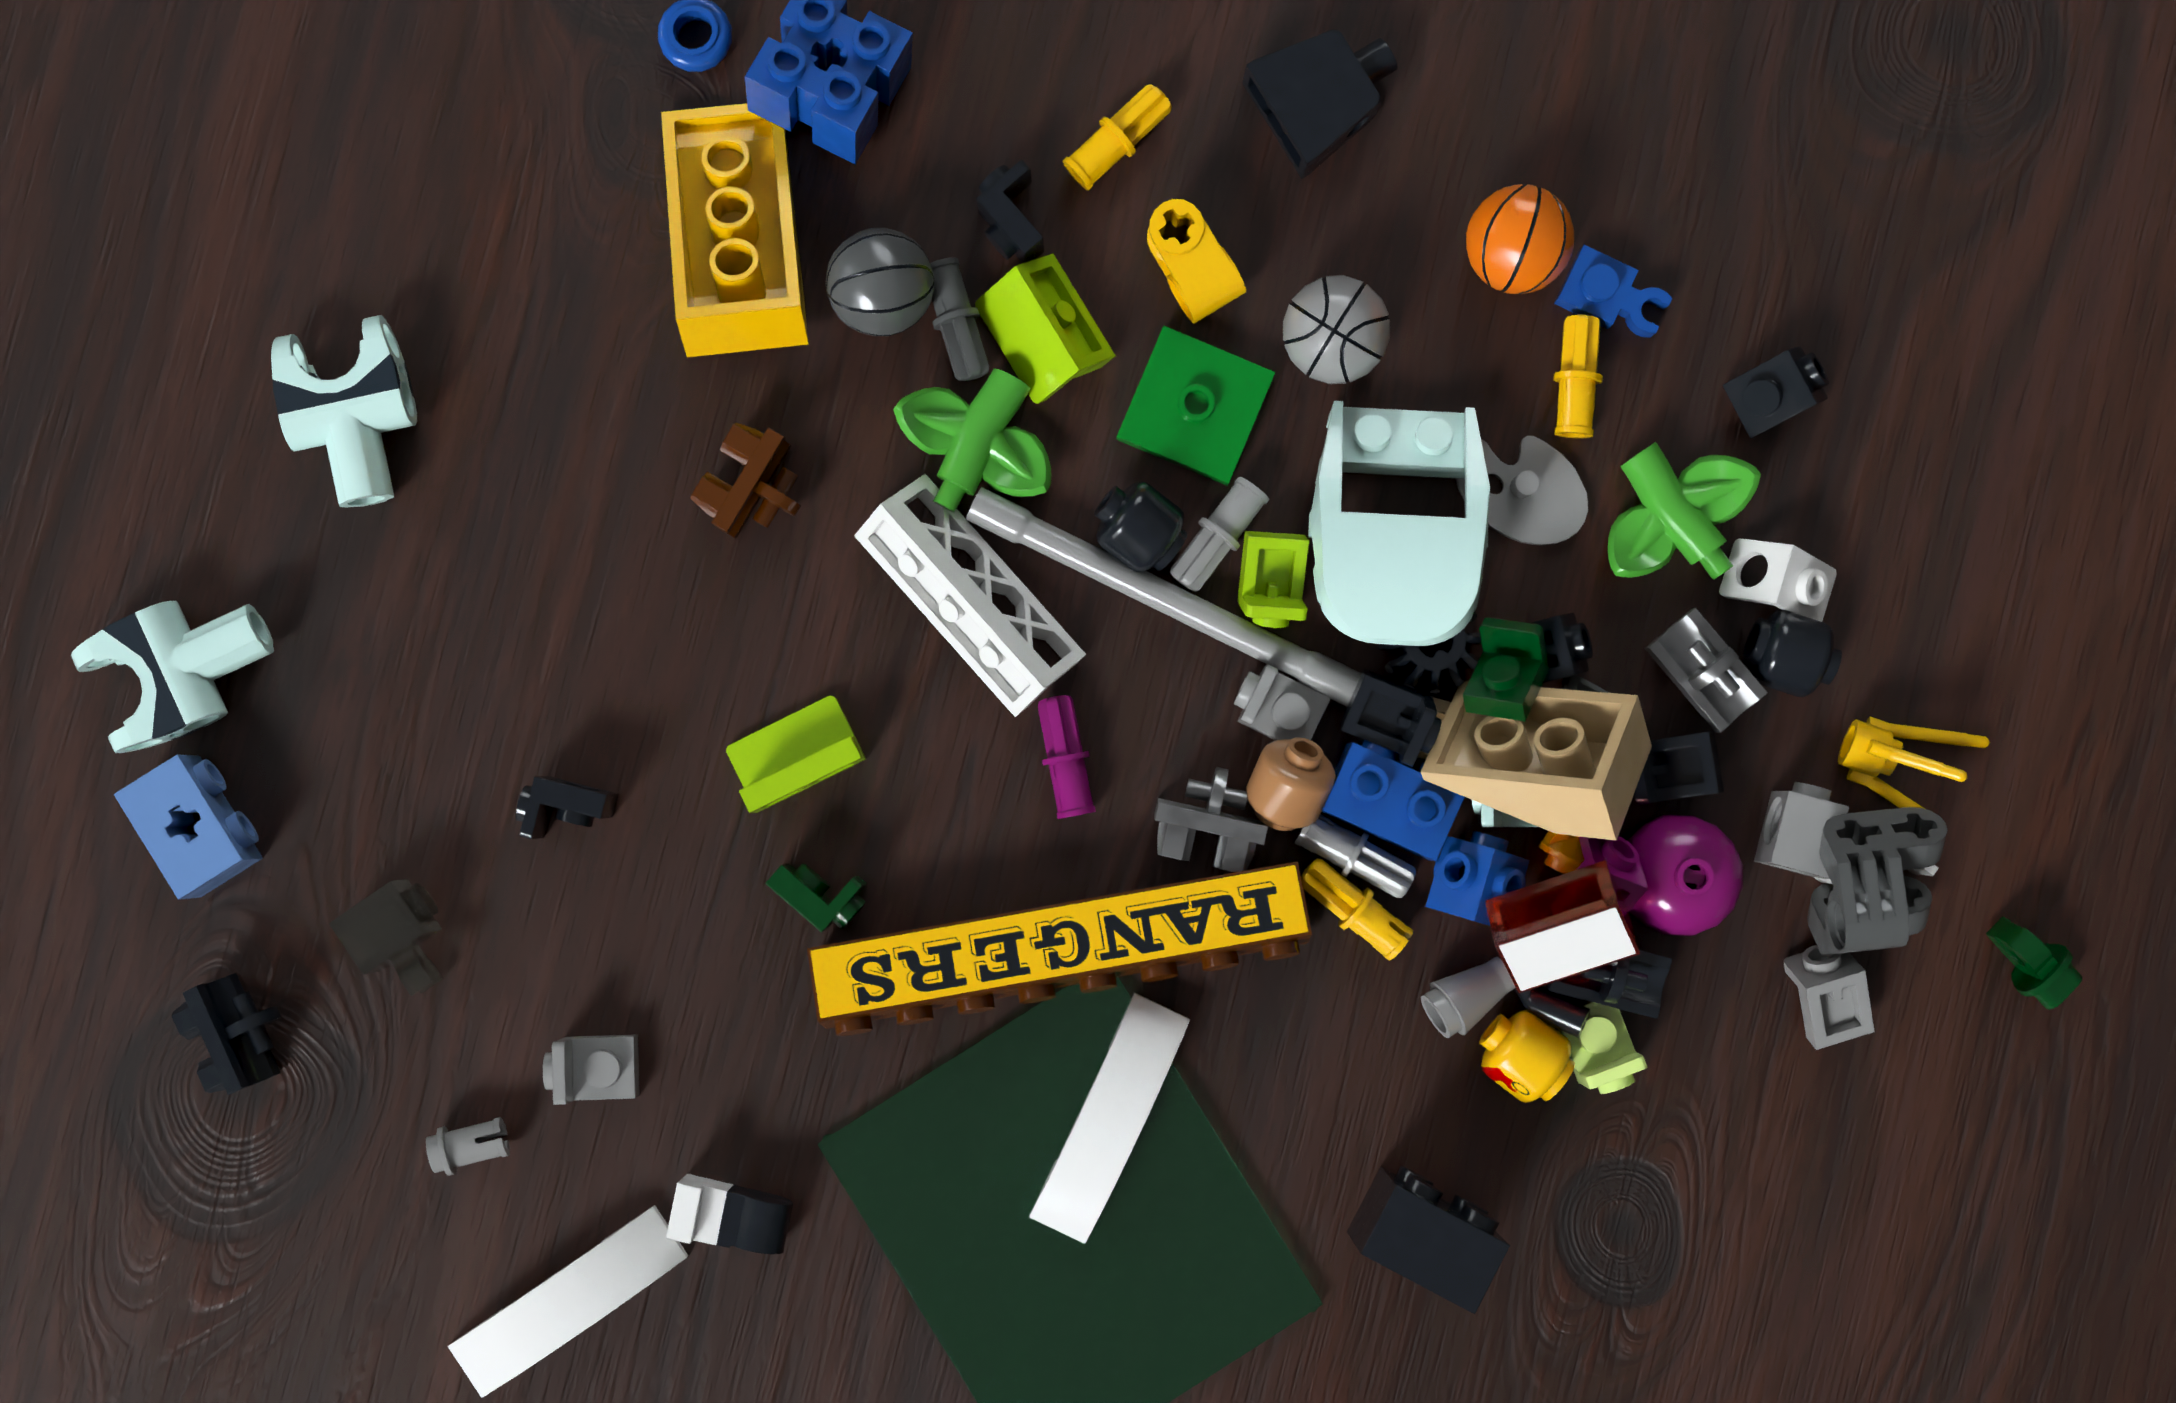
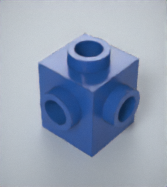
(1474, 873)

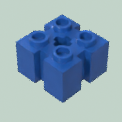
(829, 73)

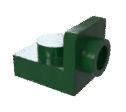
(1508, 670)
(806, 894)

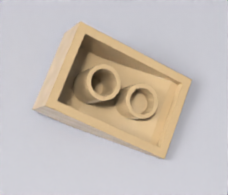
(1559, 770)

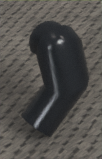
(1555, 1010)

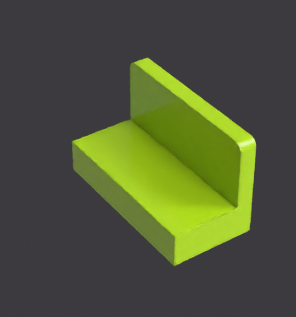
(1043, 327)
(794, 754)

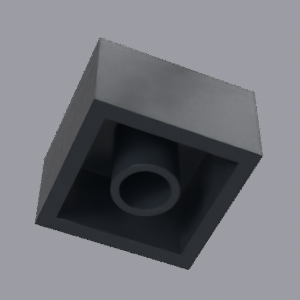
(1427, 1239)

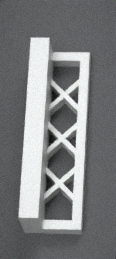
(961, 599)

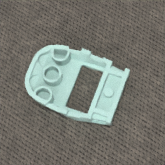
(1396, 573)

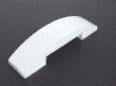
(1110, 1118)
(568, 1302)

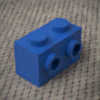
(1391, 800)

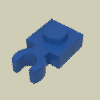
(1604, 289)

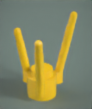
(1871, 750)

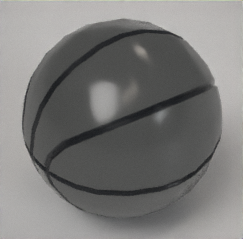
(879, 282)

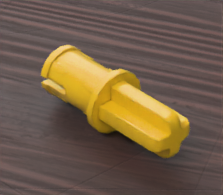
(1117, 136)
(1578, 376)
(1356, 909)

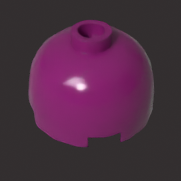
(1713, 885)

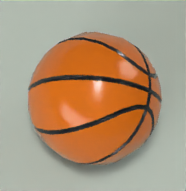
(1520, 239)

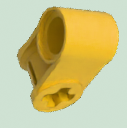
(1198, 269)

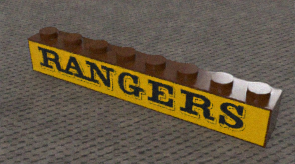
(1059, 947)

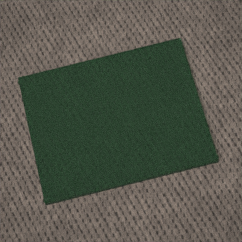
(1160, 1292)

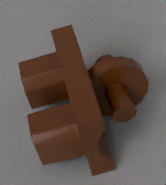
(733, 504)

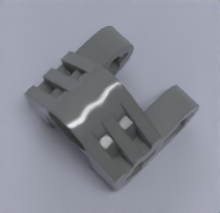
(1869, 897)

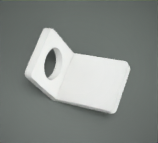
(1792, 581)

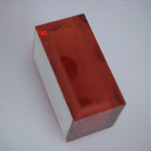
(1561, 927)

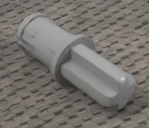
(1218, 534)
(1357, 856)

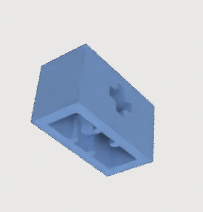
(162, 811)

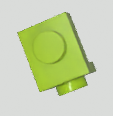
(1273, 578)

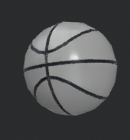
(1336, 329)

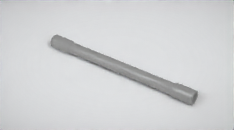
(1022, 527)

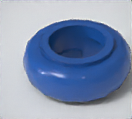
(703, 57)

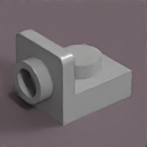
(1279, 705)
(1831, 996)
(592, 1068)

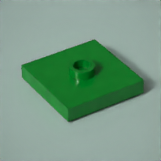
(1195, 405)

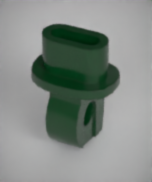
(2039, 967)

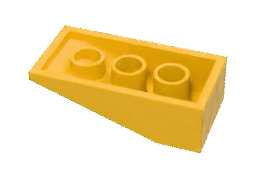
(732, 232)

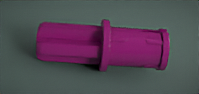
(1065, 756)

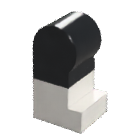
(729, 1216)

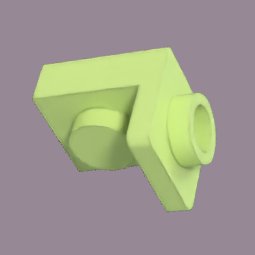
(1604, 1051)

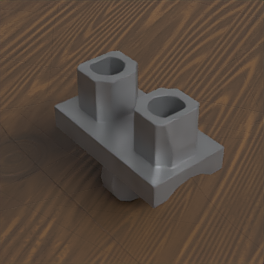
(1706, 670)
(1236, 833)

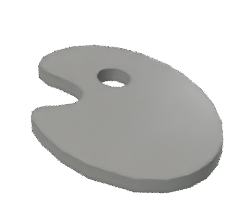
(1539, 495)

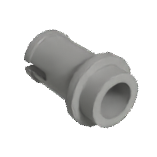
(466, 1145)

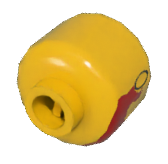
(1526, 1056)

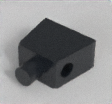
(1318, 94)

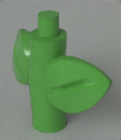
(977, 439)
(1679, 512)

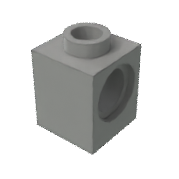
(1795, 828)

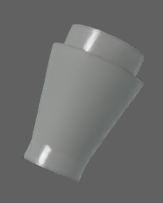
(1466, 997)

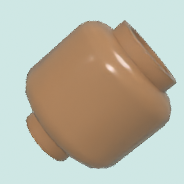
(1290, 783)

